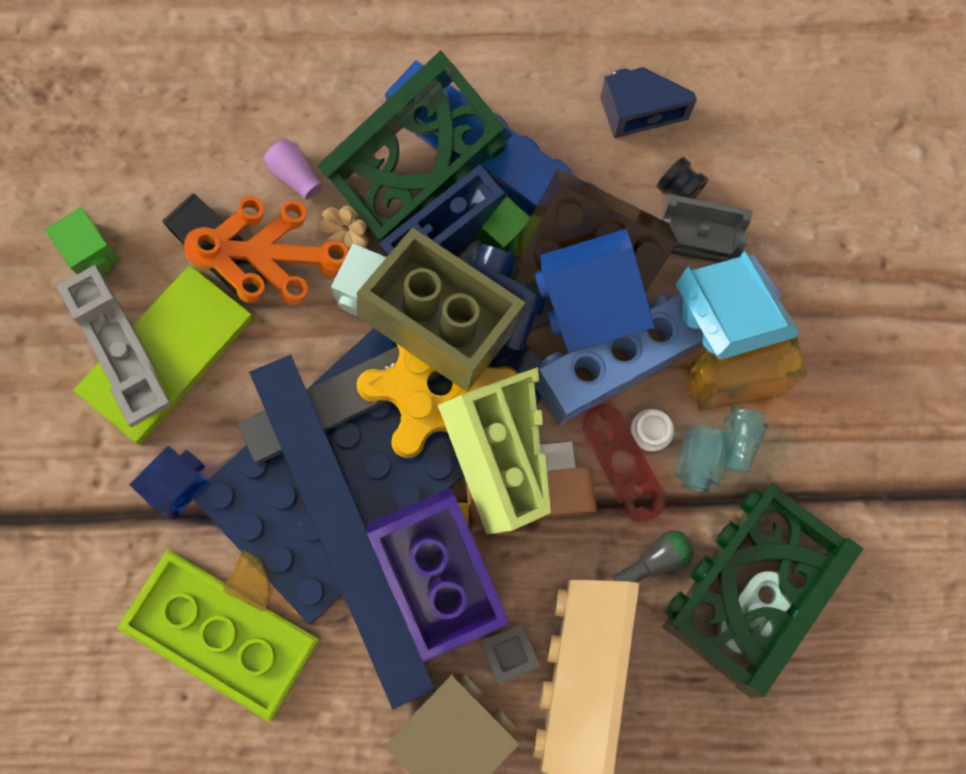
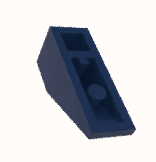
(455, 214)

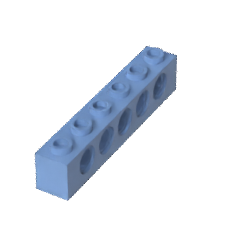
(570, 396)

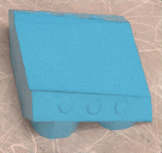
(733, 307)

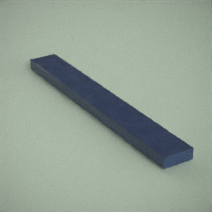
(341, 532)

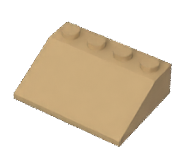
(587, 677)

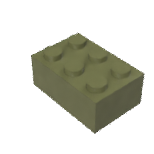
(439, 308)

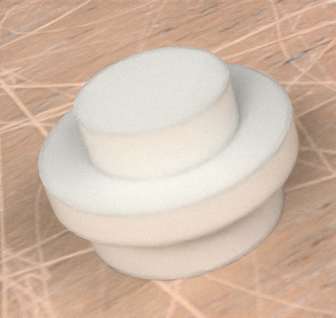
(652, 430)

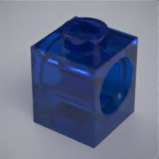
(170, 481)

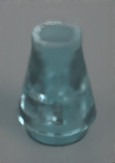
(743, 435)

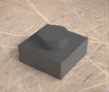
(510, 654)

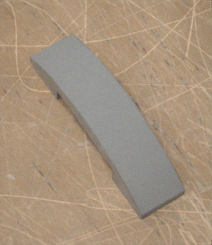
(116, 345)

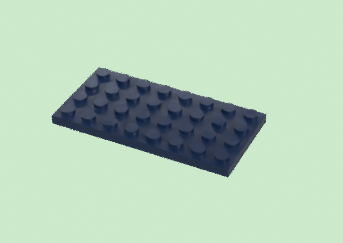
(267, 515)

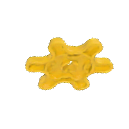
(407, 388)

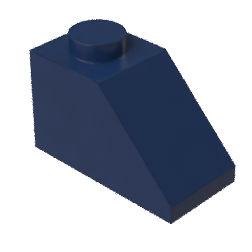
(643, 101)

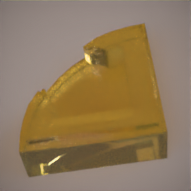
(249, 581)

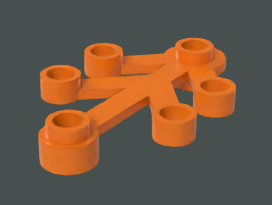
(261, 251)

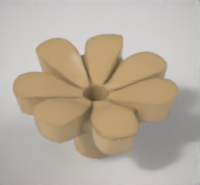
(344, 226)

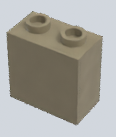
(454, 733)

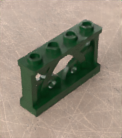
(421, 91)
(821, 575)

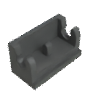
(706, 228)

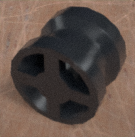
(682, 180)

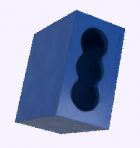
(594, 291)

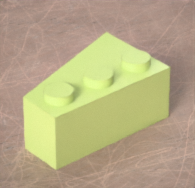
(500, 451)

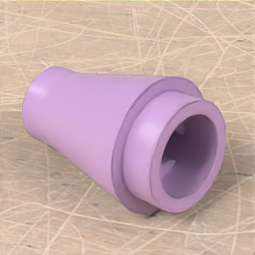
(290, 166)

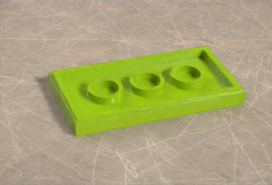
(184, 338)
(217, 637)

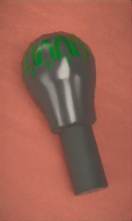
(667, 554)

